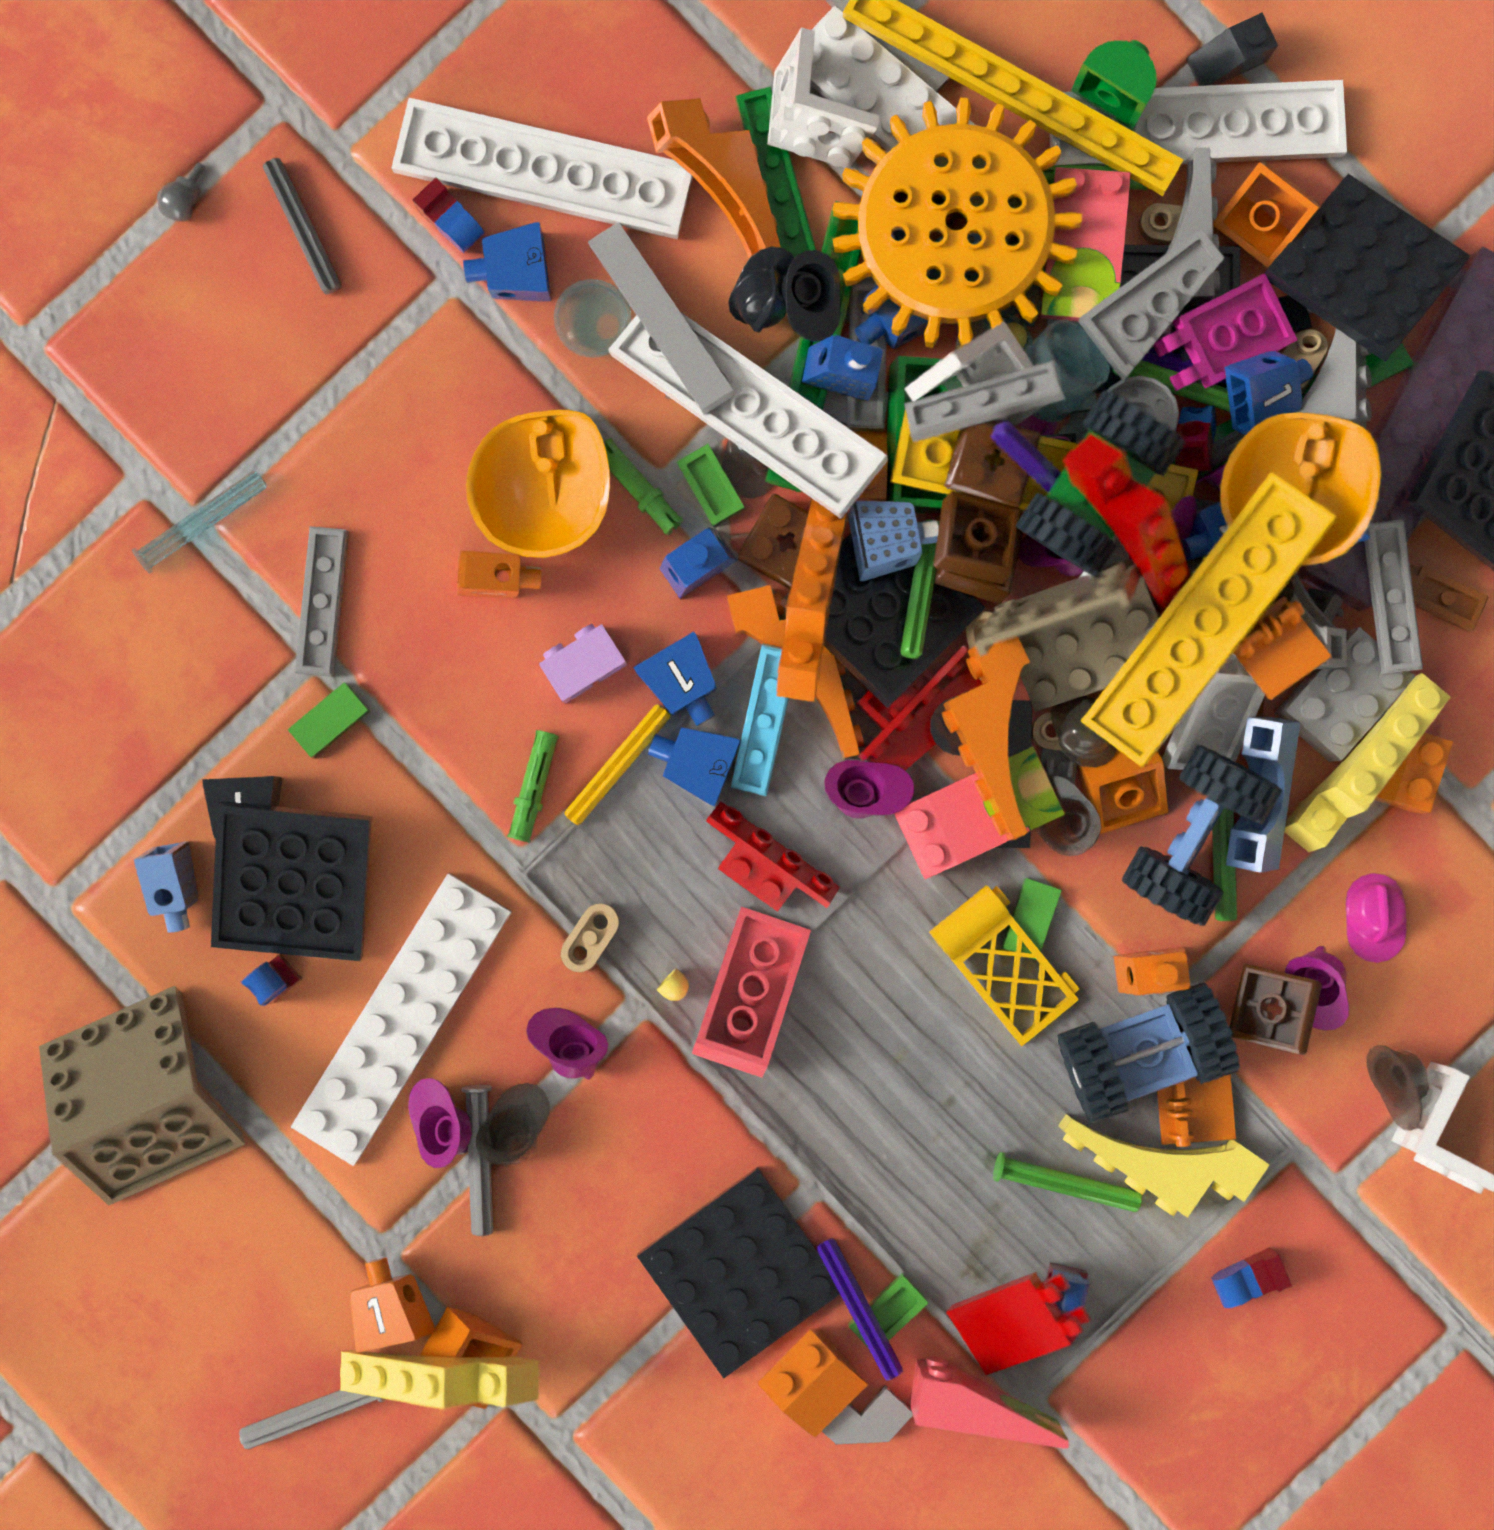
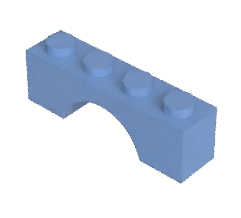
(1271, 753)

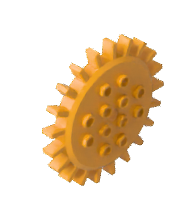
(1002, 269)

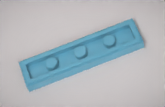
(761, 727)

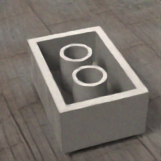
(1344, 702)

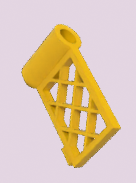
(980, 922)

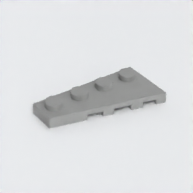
(1143, 308)

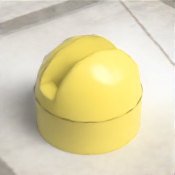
(674, 986)

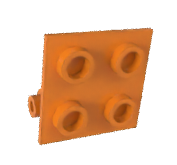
(1280, 648)
(1196, 1112)

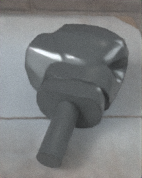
(179, 197)

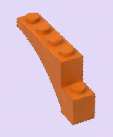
(723, 166)
(810, 604)
(756, 615)
(982, 726)

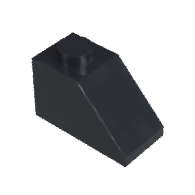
(1233, 52)

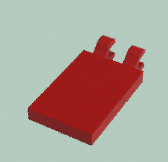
(1017, 1322)

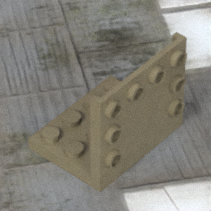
(1075, 632)
(130, 1100)

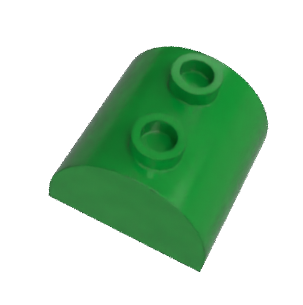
(1118, 80)

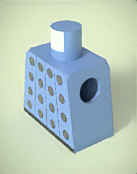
(887, 536)
(168, 883)

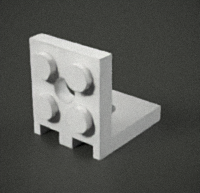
(803, 120)
(979, 360)
(1443, 1093)

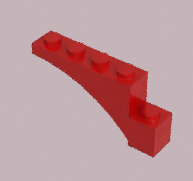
(1134, 514)

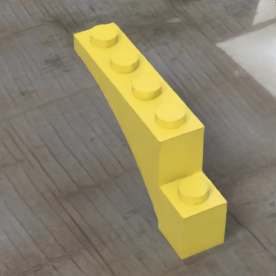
(1368, 767)
(1172, 1174)
(441, 1380)

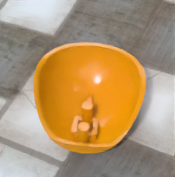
(1320, 457)
(539, 483)

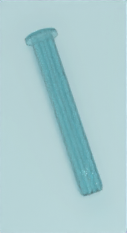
(199, 520)

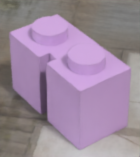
(582, 662)

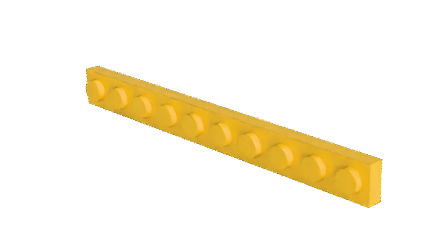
(1016, 91)

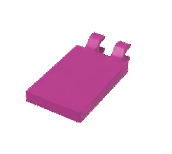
(1228, 331)

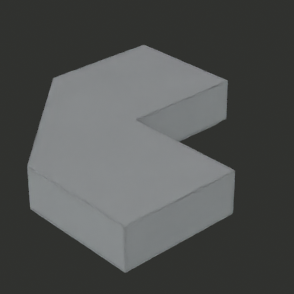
(875, 1424)

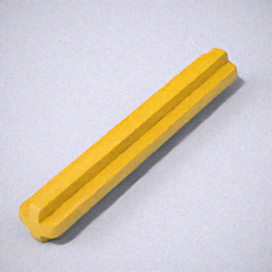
(617, 764)

